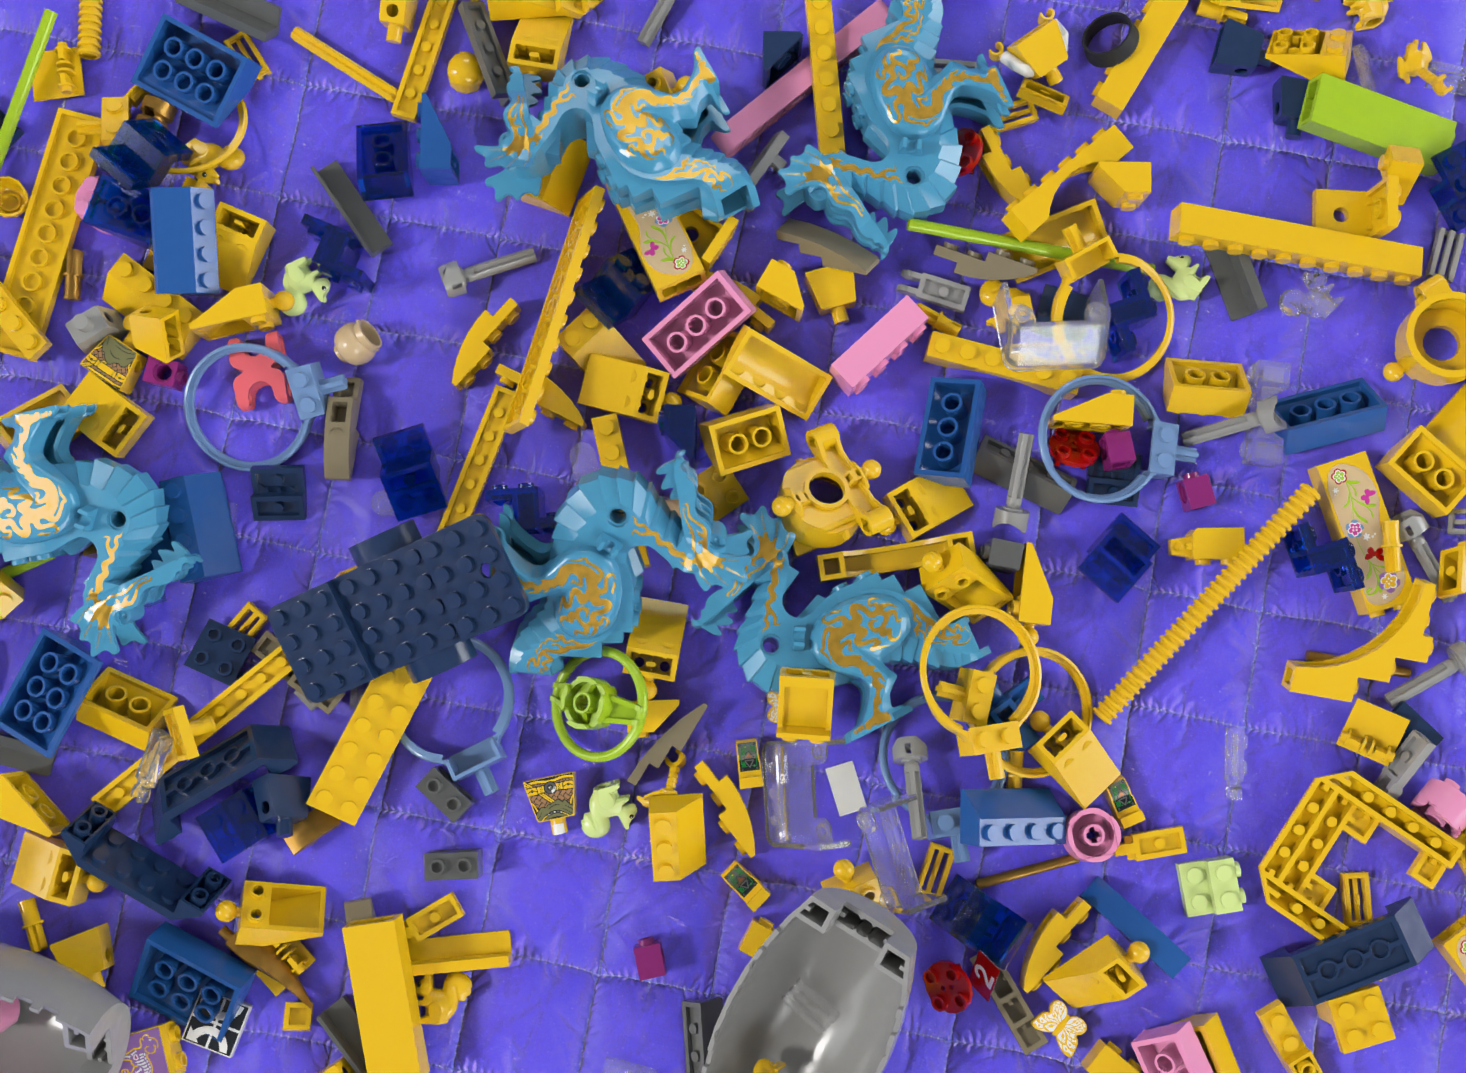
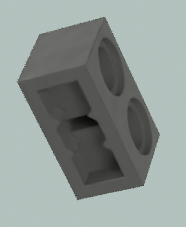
(1001, 555)
(446, 793)
(453, 864)

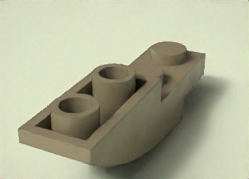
(995, 267)
(341, 431)

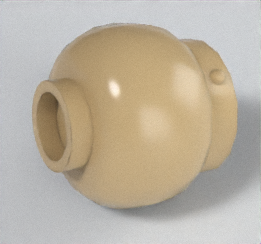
(357, 342)

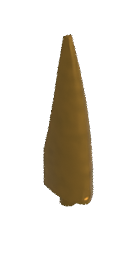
(268, 962)

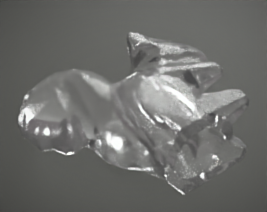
(1313, 303)

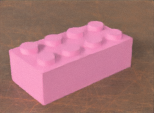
(699, 324)
(879, 344)
(1170, 1050)

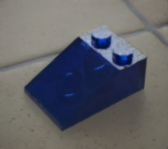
(384, 161)
(120, 212)

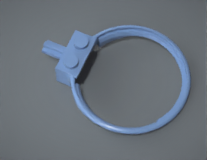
(307, 386)
(1163, 449)
(485, 753)
(939, 823)

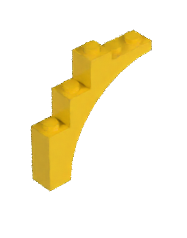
(1375, 660)

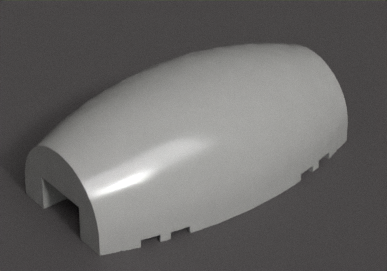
(848, 954)
(63, 1018)

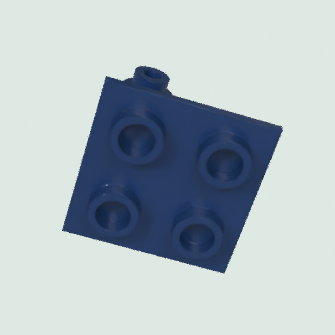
(1073, 309)
(220, 652)

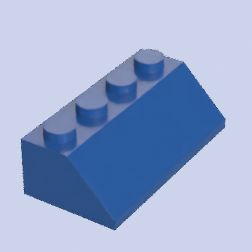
(184, 241)
(1330, 415)
(951, 431)
(202, 524)
(1010, 817)

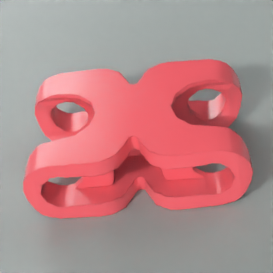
(259, 372)

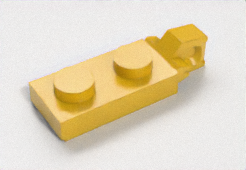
(1153, 844)
(433, 918)

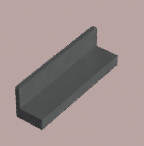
(251, 17)
(486, 49)
(353, 208)
(1236, 283)
(995, 464)
(23, 757)
(342, 1026)
(698, 1026)

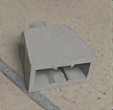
(94, 325)

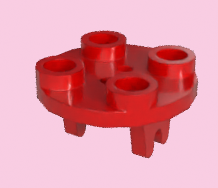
(971, 150)
(1073, 448)
(950, 998)

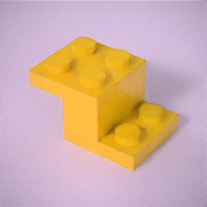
(1358, 1018)

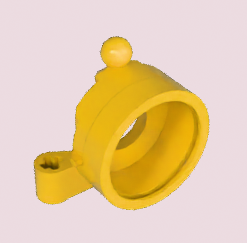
(1434, 308)
(834, 523)

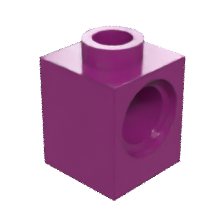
(155, 372)
(1117, 450)
(1195, 491)
(649, 958)

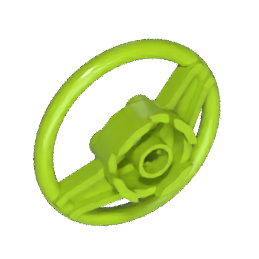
(594, 704)

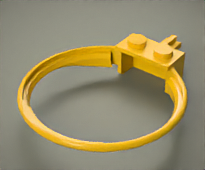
(117, 109)
(1086, 260)
(975, 690)
(995, 737)

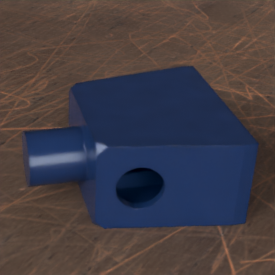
(1238, 50)
(1288, 99)
(282, 800)

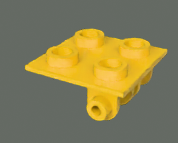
(59, 74)
(722, 491)
(1373, 732)
(298, 958)

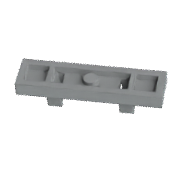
(768, 158)

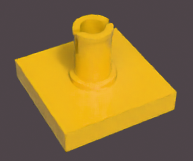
(184, 731)

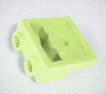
(1210, 886)

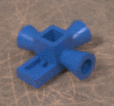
(1006, 703)

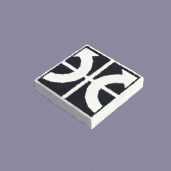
(194, 1029)

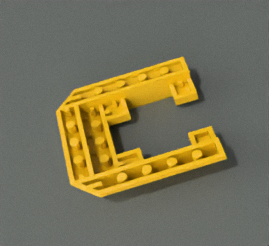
(1326, 809)

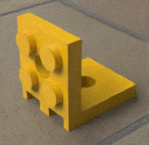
(1365, 212)
(711, 235)

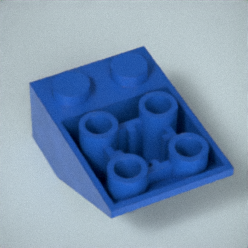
(436, 156)

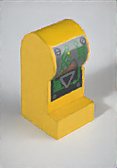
(748, 763)
(1123, 803)
(746, 885)

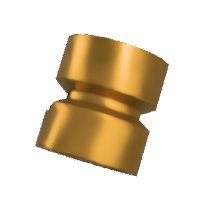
(157, 108)

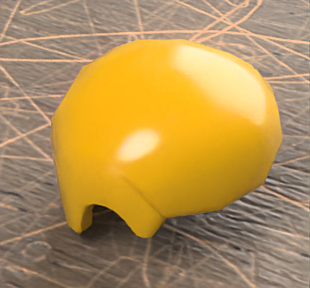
(464, 73)
(13, 197)

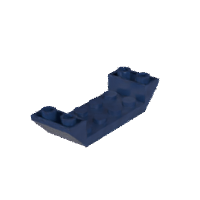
(217, 769)
(138, 869)
(1350, 957)

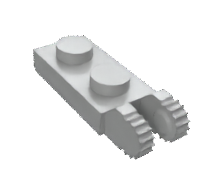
(935, 290)
(1405, 764)

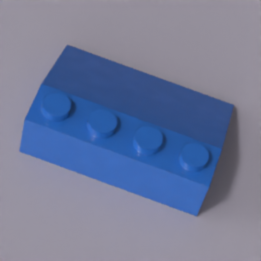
(194, 72)
(48, 691)
(175, 970)

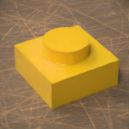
(297, 1017)

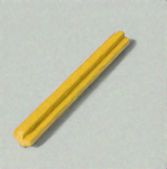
(344, 64)

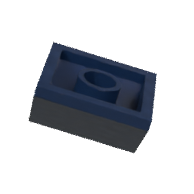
(779, 53)

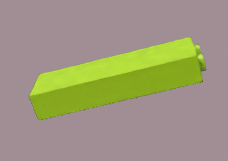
(1372, 120)

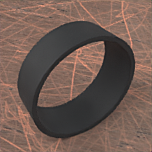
(1117, 54)

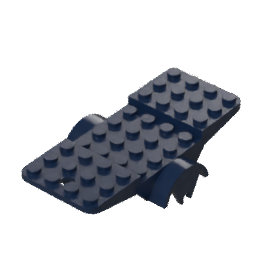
(401, 606)

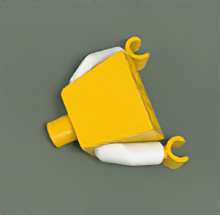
(1037, 51)

